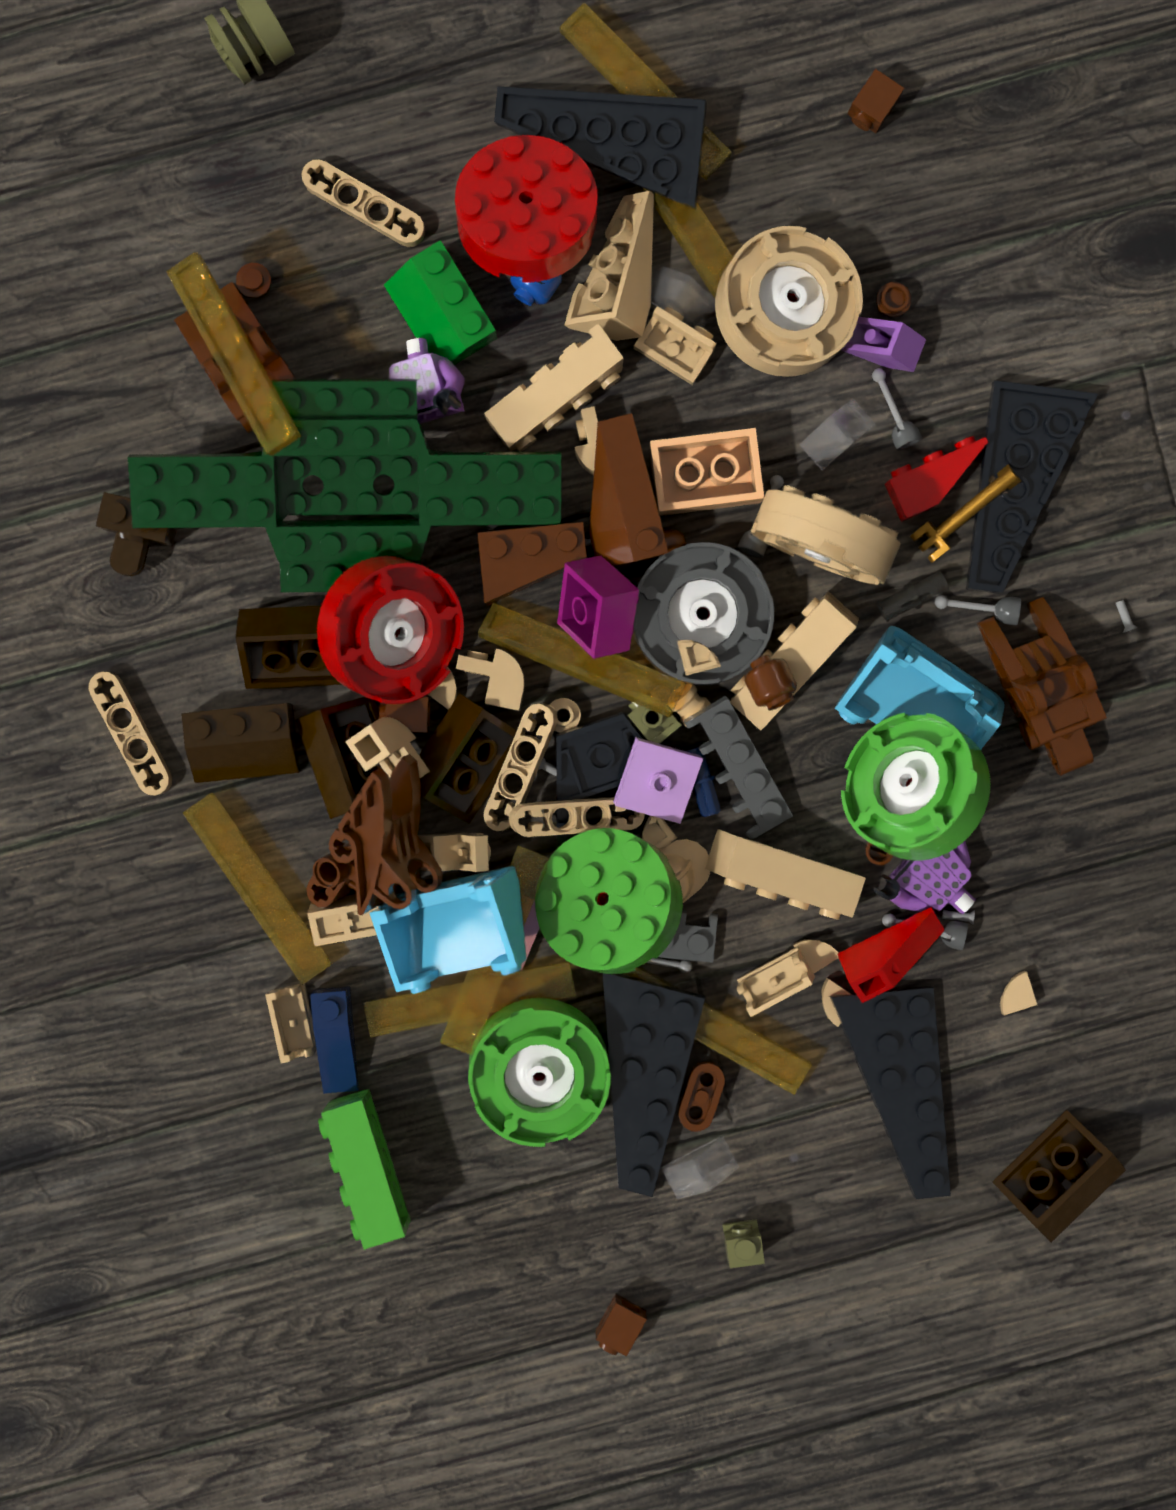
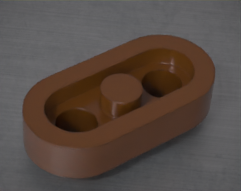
(701, 1095)

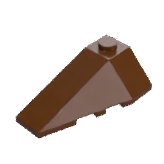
(623, 506)

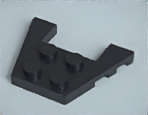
(591, 760)

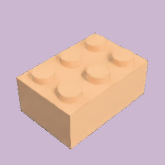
(706, 471)

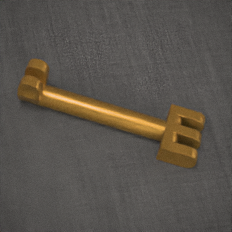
(1006, 479)

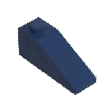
(335, 1038)

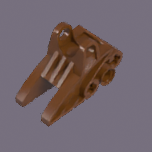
(261, 343)
(1047, 688)
(381, 848)

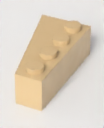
(556, 390)
(803, 649)
(784, 874)

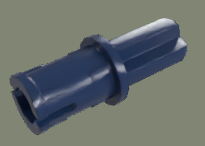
(705, 789)

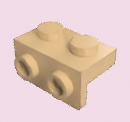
(676, 344)

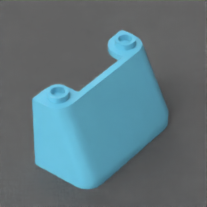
(916, 680)
(454, 930)

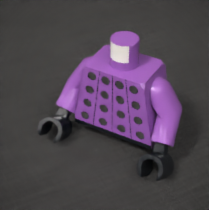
(437, 381)
(931, 882)

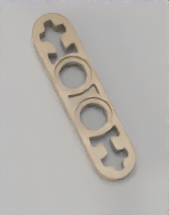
(366, 199)
(125, 736)
(515, 764)
(577, 817)

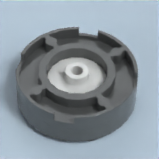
(707, 579)

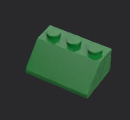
(440, 305)

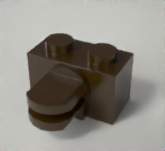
(130, 543)

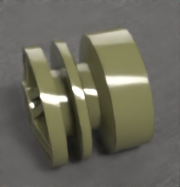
(249, 37)

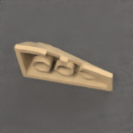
(620, 277)

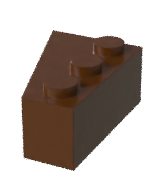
(527, 556)

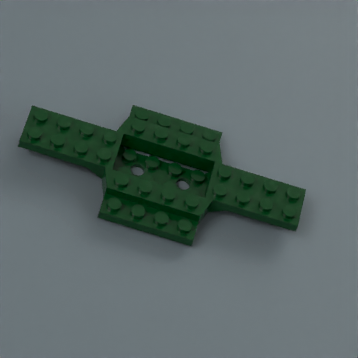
(347, 439)

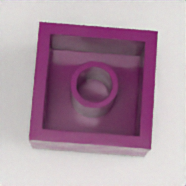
(597, 606)

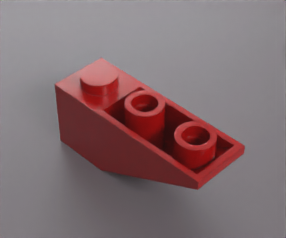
(925, 486)
(887, 956)

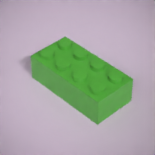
(365, 1169)

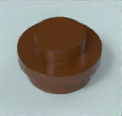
(253, 280)
(893, 299)

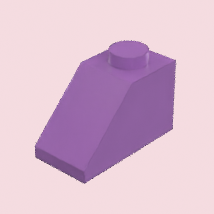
(886, 343)

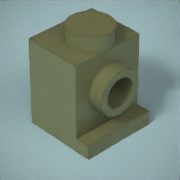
(656, 732)
(743, 1243)

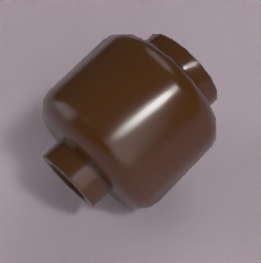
(770, 682)

